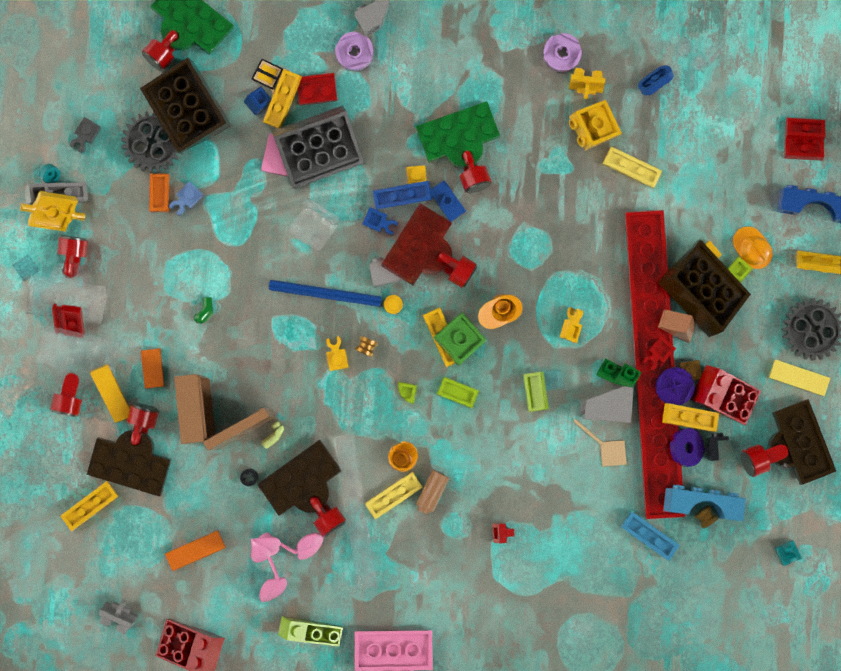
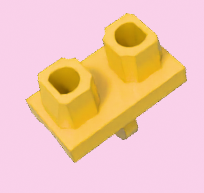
(587, 84)

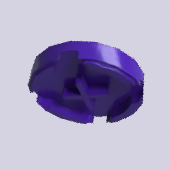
(675, 386)

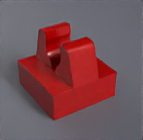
(501, 533)

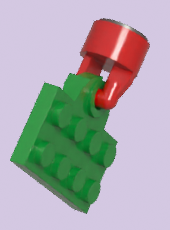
(183, 26)
(461, 140)

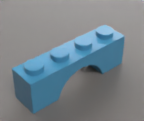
(726, 507)

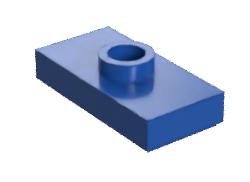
(447, 201)

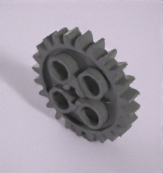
(136, 137)
(798, 338)

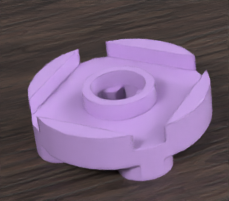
(345, 45)
(564, 63)

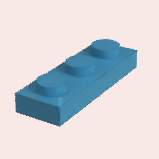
(650, 536)

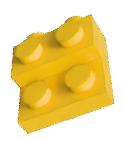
(594, 125)

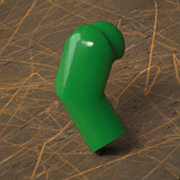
(207, 311)

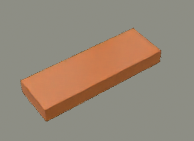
(195, 550)

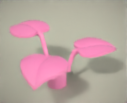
(267, 545)

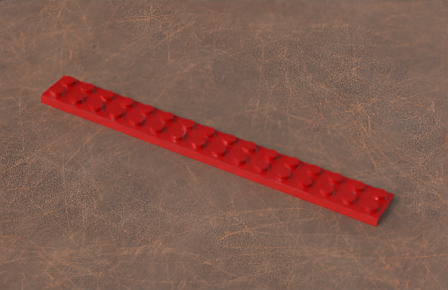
(648, 300)

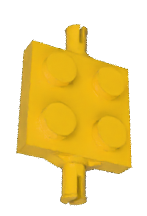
(52, 211)

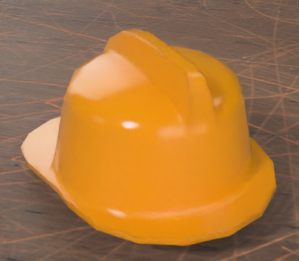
(752, 247)
(500, 311)

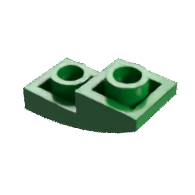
(619, 375)

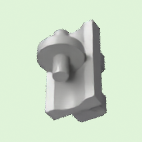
(119, 614)

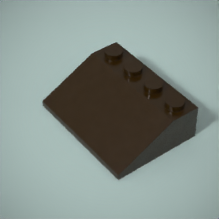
(185, 106)
(705, 289)

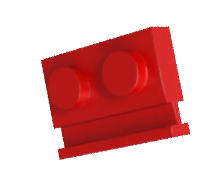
(317, 89)
(68, 318)

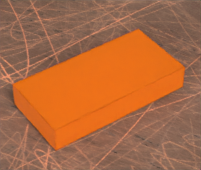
(159, 192)
(152, 368)

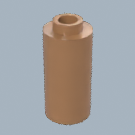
(432, 492)

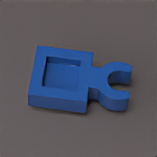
(377, 220)

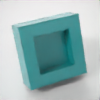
(788, 553)

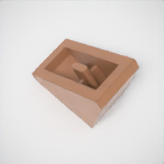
(678, 325)

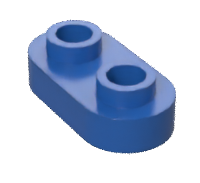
(656, 80)

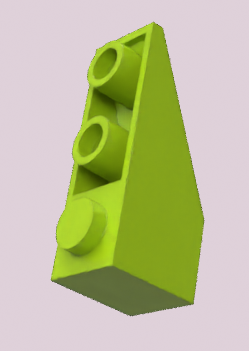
(309, 631)

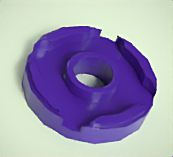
(695, 451)

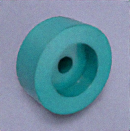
(49, 173)

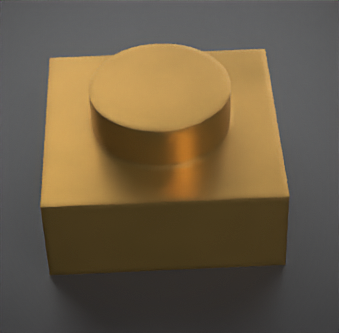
(692, 368)

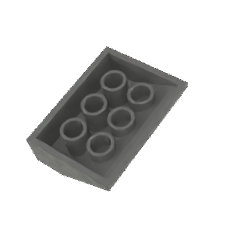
(318, 146)

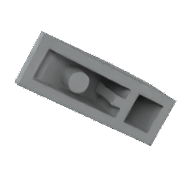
(71, 189)

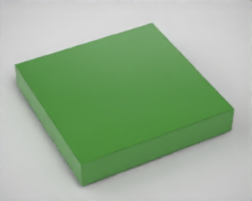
(460, 338)

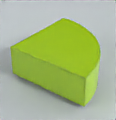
(407, 391)

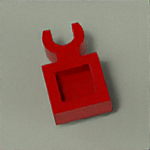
(660, 351)

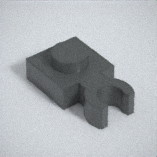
(86, 132)

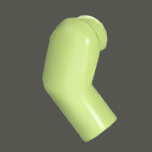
(273, 437)

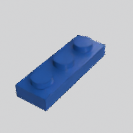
(402, 195)

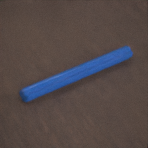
(325, 293)

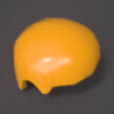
(403, 456)

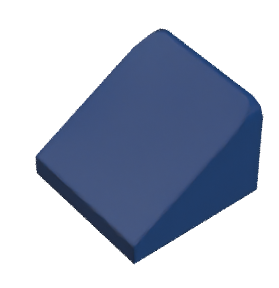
(257, 100)

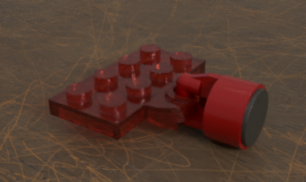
(424, 249)

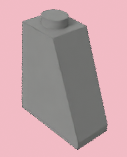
(609, 406)

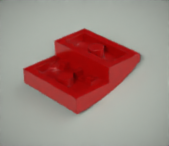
(804, 139)

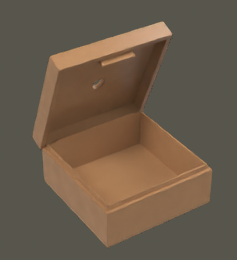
(197, 417)

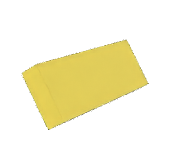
(632, 167)
(799, 377)
(393, 495)

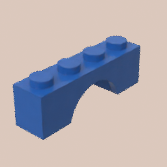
(793, 200)

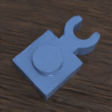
(189, 196)

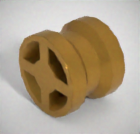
(366, 346)
(706, 516)

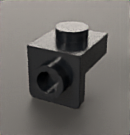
(711, 449)

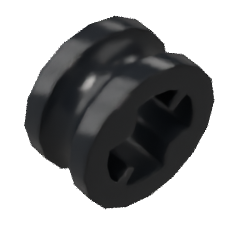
(247, 471)

